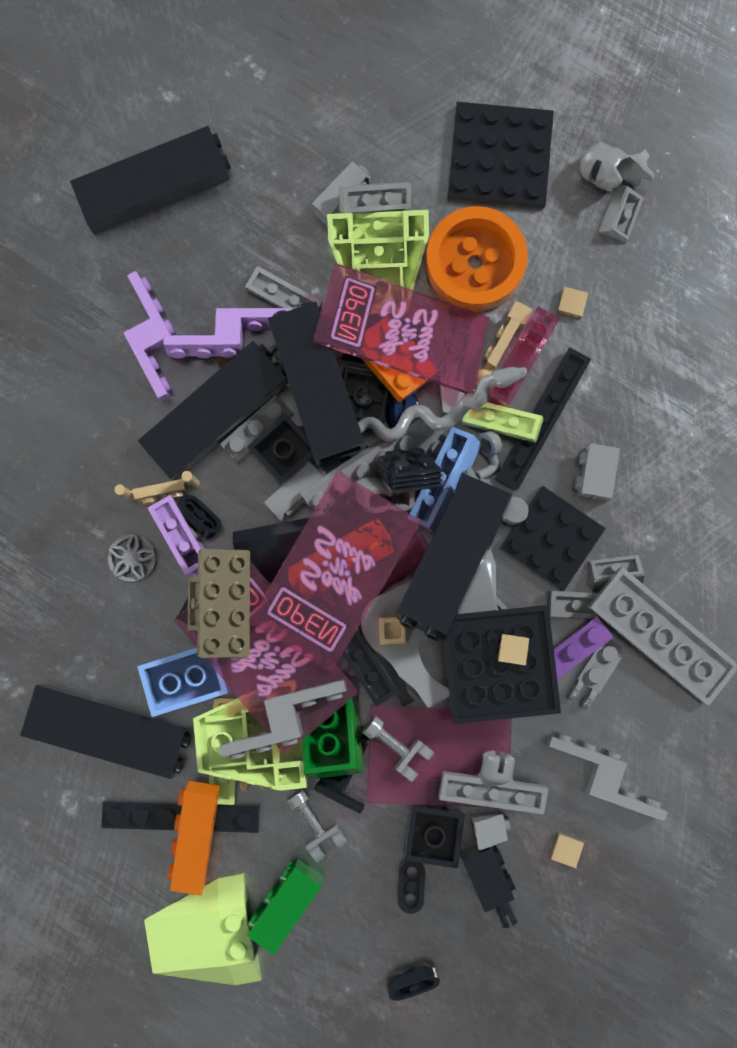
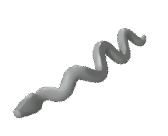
(498, 378)

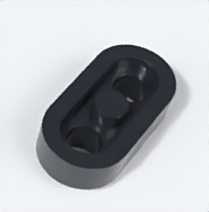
(199, 516)
(411, 885)
(412, 983)

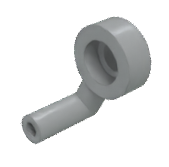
(490, 447)

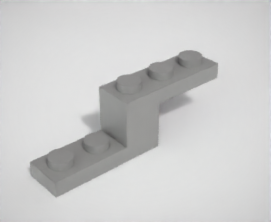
(283, 719)
(606, 776)

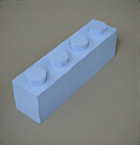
(454, 459)

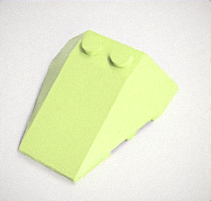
(381, 243)
(266, 768)
(205, 936)

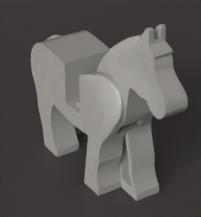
(403, 661)

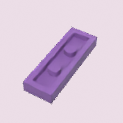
(580, 645)

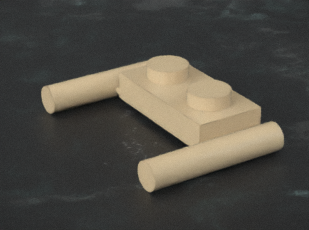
(150, 494)

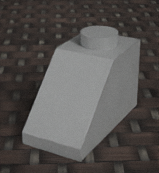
(489, 828)

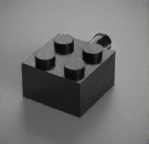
(282, 449)
(434, 835)
(490, 881)

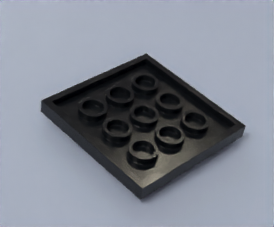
(500, 154)
(498, 690)

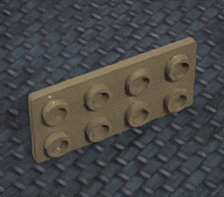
(221, 603)

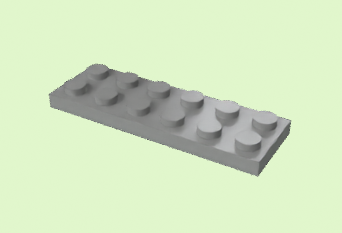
(365, 463)
(663, 636)

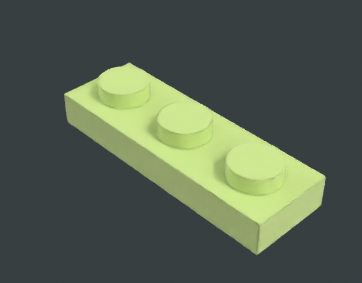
(505, 421)

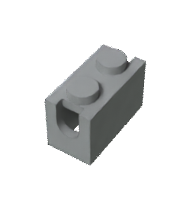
(597, 472)

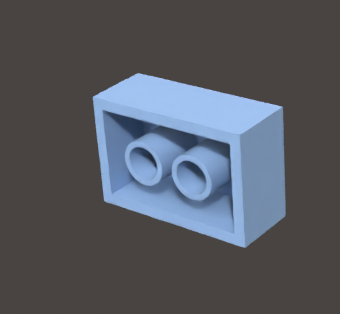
(180, 682)

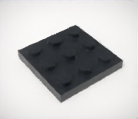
(553, 538)

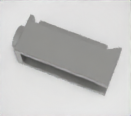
(329, 200)
(288, 497)

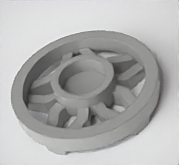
(132, 558)

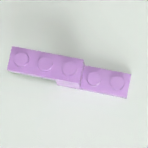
(228, 334)
(149, 337)
(177, 534)

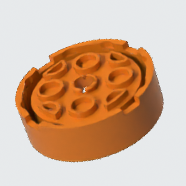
(469, 235)

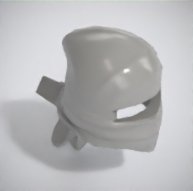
(609, 165)

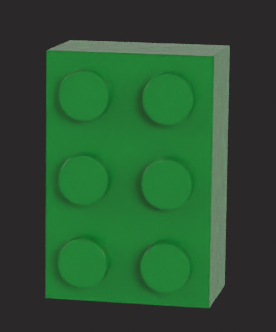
(335, 744)
(284, 905)

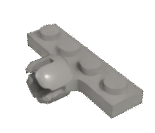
(494, 787)

